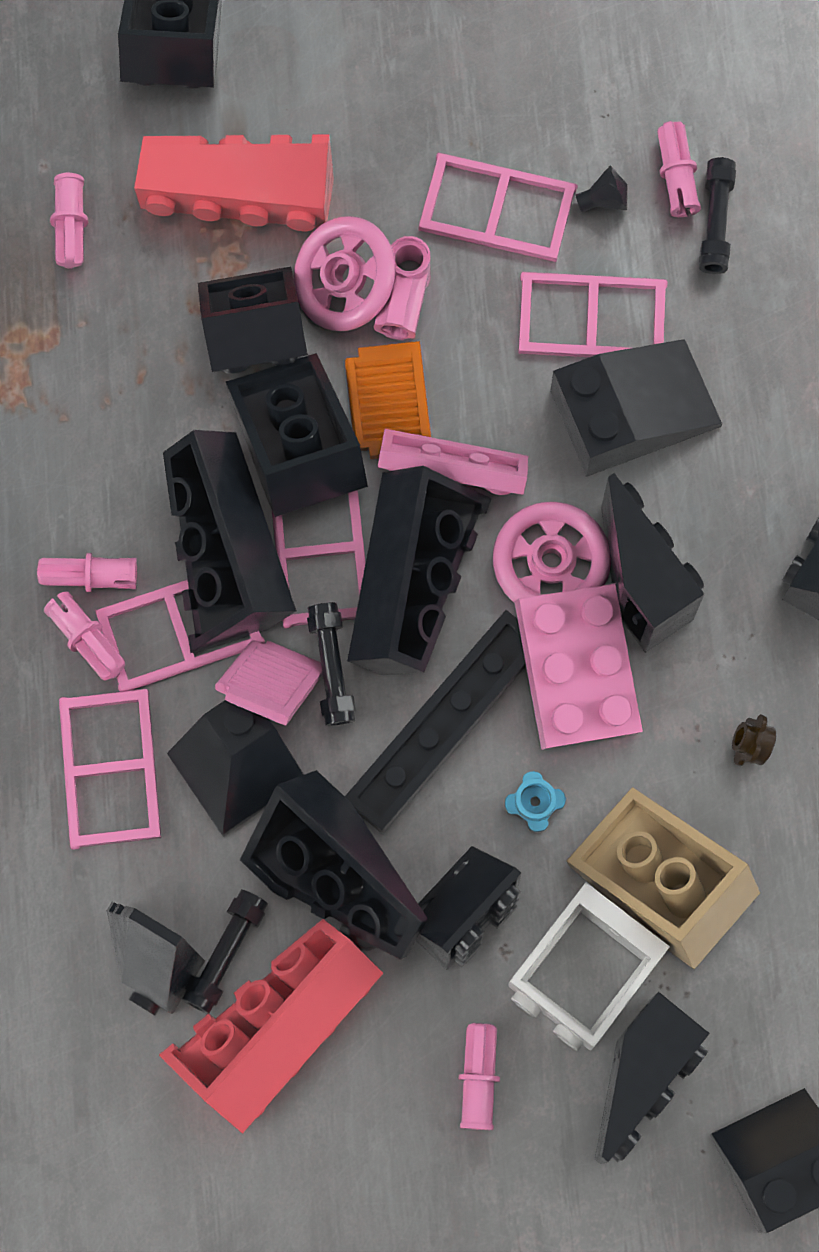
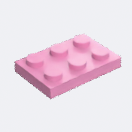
(578, 666)

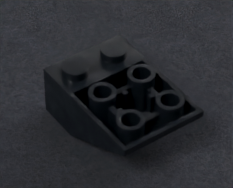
(651, 583)
(464, 903)
(645, 1062)

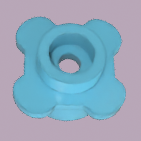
(535, 786)

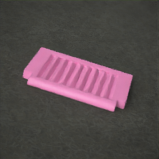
(270, 680)

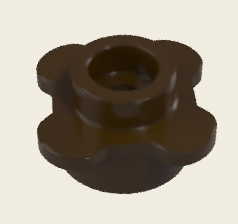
(753, 741)

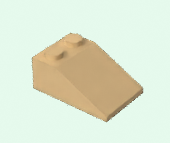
(666, 876)

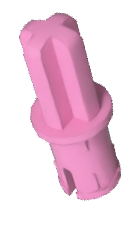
(678, 169)
(69, 220)
(88, 572)
(85, 636)
(479, 1077)

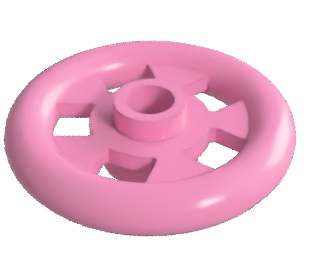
(314, 256)
(551, 518)

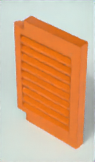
(386, 393)

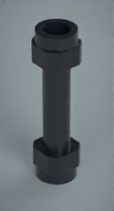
(719, 181)
(324, 621)
(203, 991)

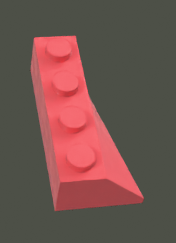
(237, 179)
(274, 1025)

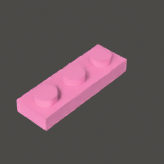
(464, 463)

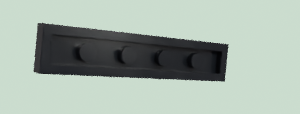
(440, 724)

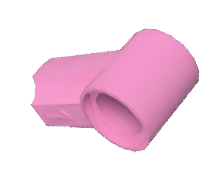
(403, 308)

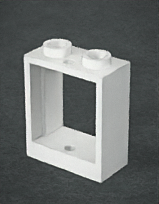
(617, 925)

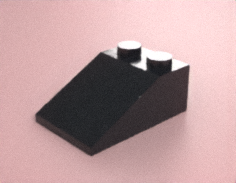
(169, 42)
(632, 403)
(297, 434)

